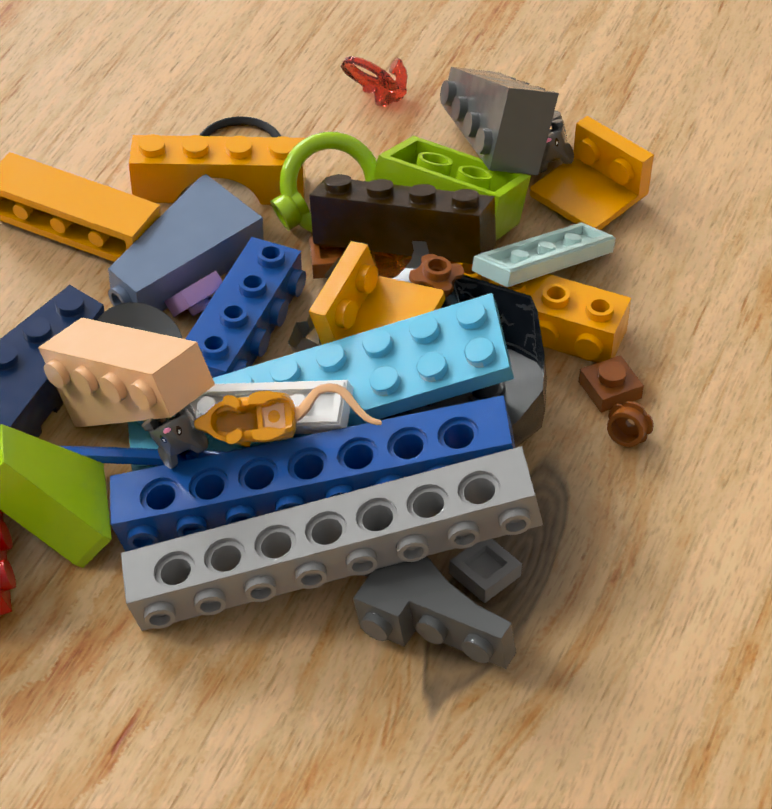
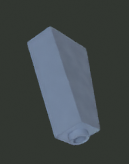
(186, 243)

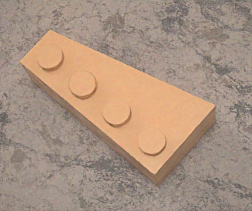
(123, 373)

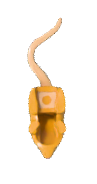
(266, 415)

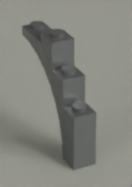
(420, 600)

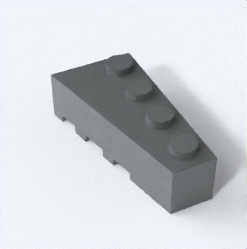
(500, 117)

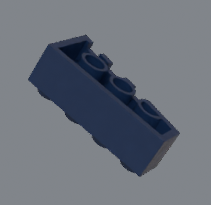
(24, 388)

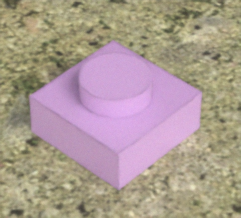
(196, 296)

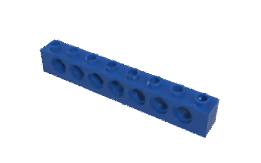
(279, 475)

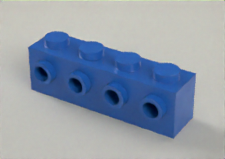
(248, 306)

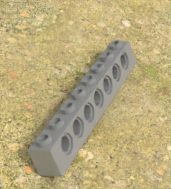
(330, 539)

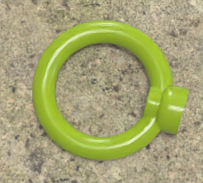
(290, 205)

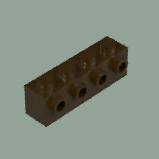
(393, 216)

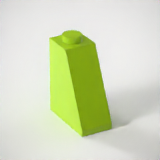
(54, 495)

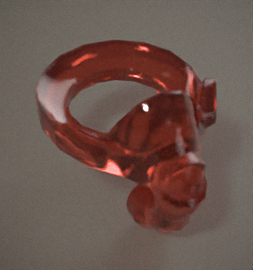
(383, 86)

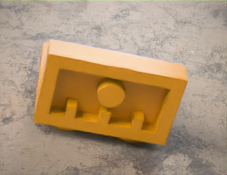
(601, 181)
(361, 300)

